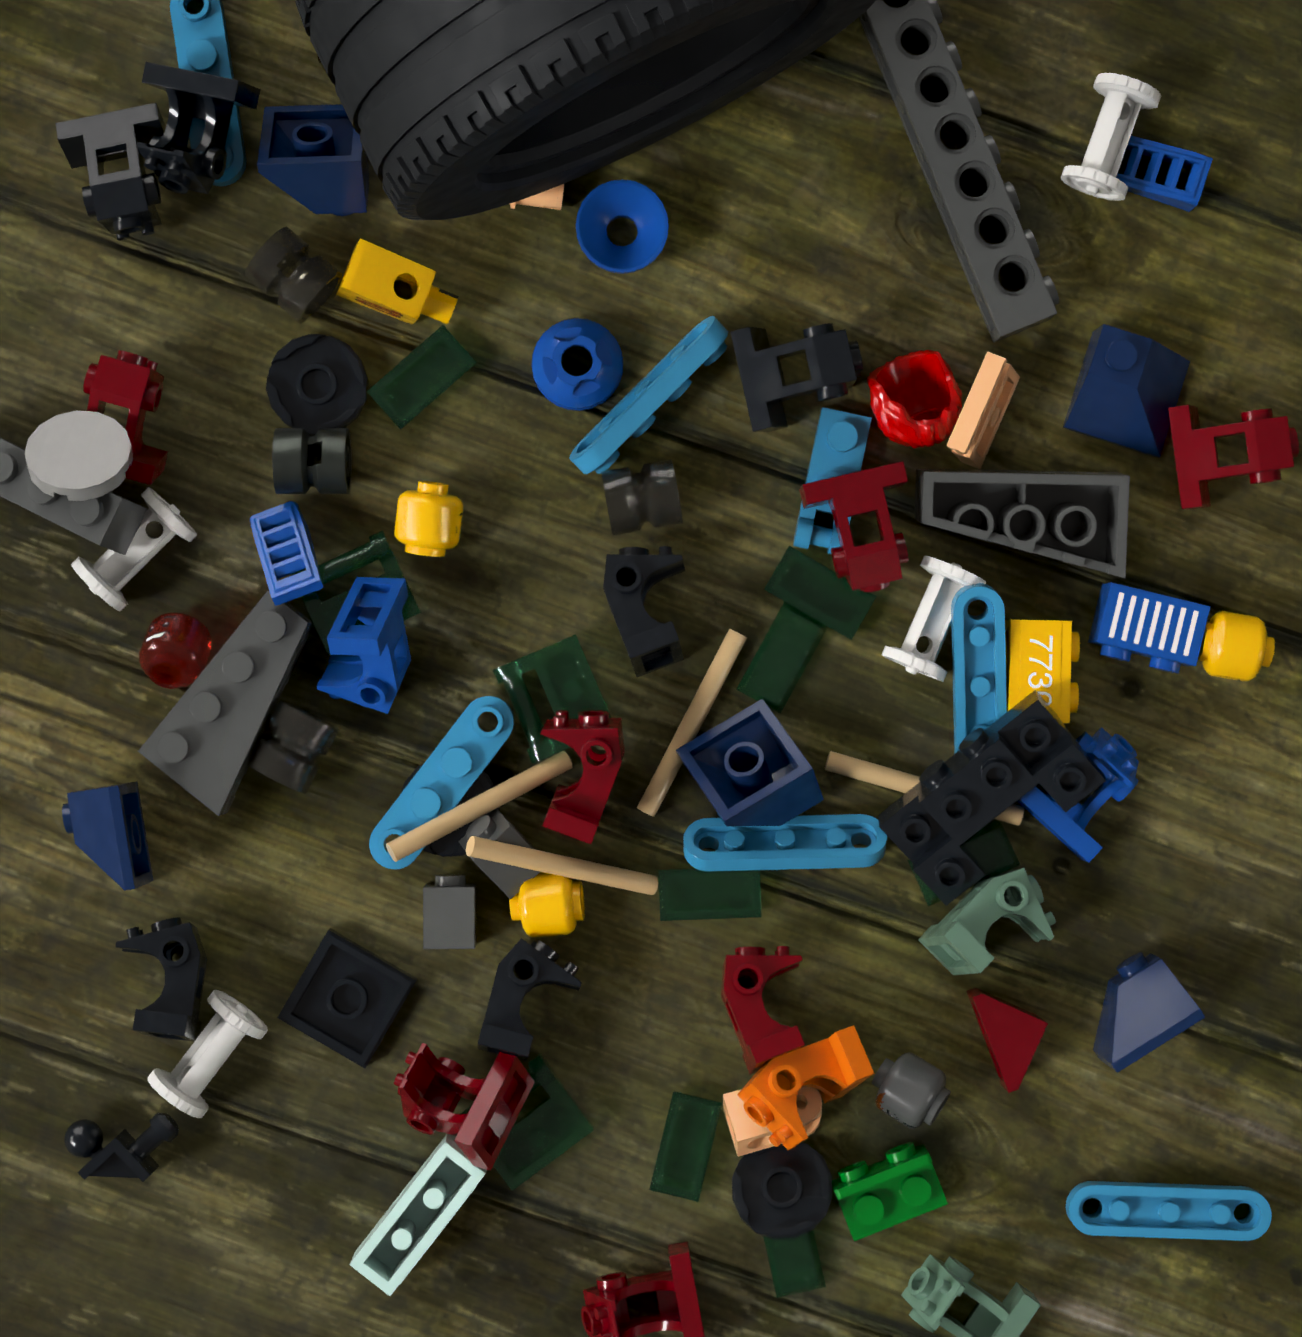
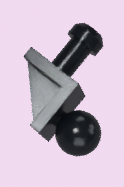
(123, 1154)

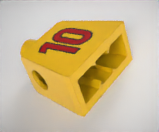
(371, 281)

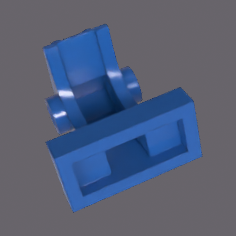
(377, 647)
(1118, 763)

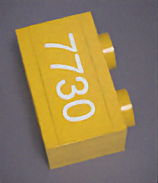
(1040, 660)

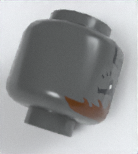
(910, 1090)

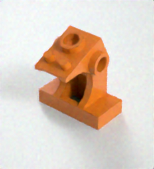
(828, 1065)

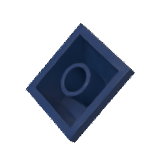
(315, 158)
(1126, 390)
(752, 770)
(111, 831)
(1142, 1011)

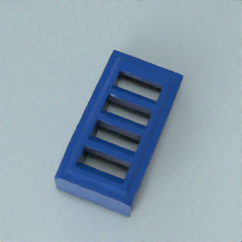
(1178, 159)
(286, 548)

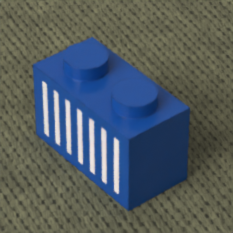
(1148, 626)

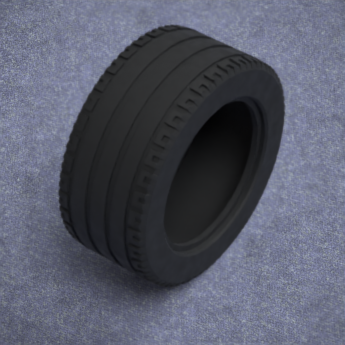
(523, 95)

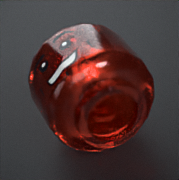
(175, 650)

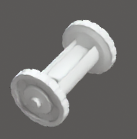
(1111, 136)
(115, 570)
(932, 618)
(207, 1054)

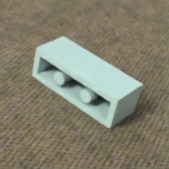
(417, 1216)

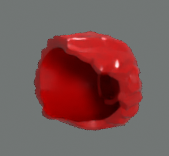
(915, 399)

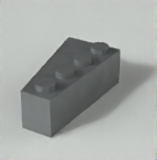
(1039, 512)
(229, 705)

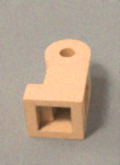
(751, 1137)

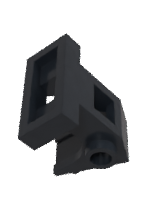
(191, 97)
(120, 199)
(831, 361)
(647, 641)
(178, 1007)
(502, 1023)

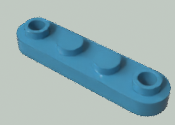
(205, 49)
(664, 382)
(977, 661)
(444, 776)
(797, 844)
(1168, 1211)

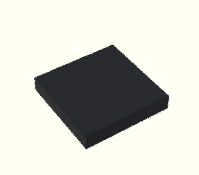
(347, 998)

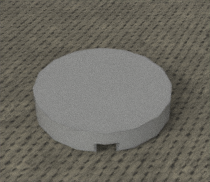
(78, 455)

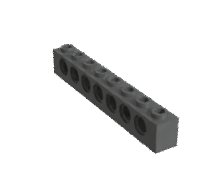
(1002, 310)

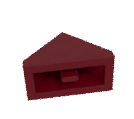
(1008, 1034)

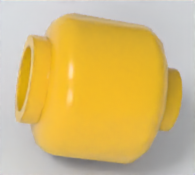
(428, 519)
(1235, 646)
(548, 905)

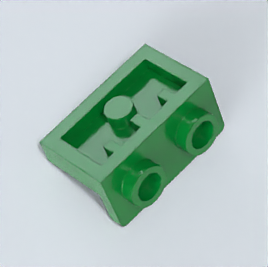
(888, 1190)

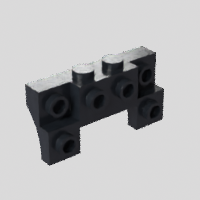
(979, 784)

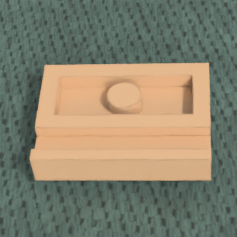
(983, 410)

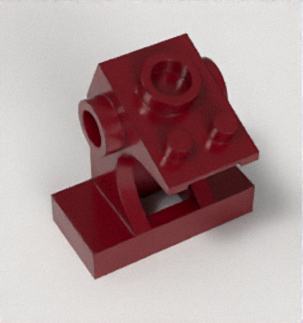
(136, 385)
(1269, 448)
(868, 565)
(579, 807)
(756, 1031)
(434, 1087)
(676, 1294)

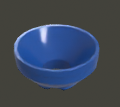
(619, 200)
(581, 391)

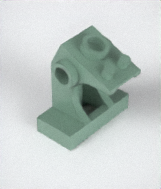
(961, 934)
(938, 1284)

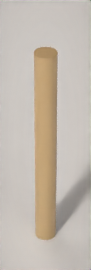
(692, 721)
(895, 780)
(479, 806)
(561, 865)

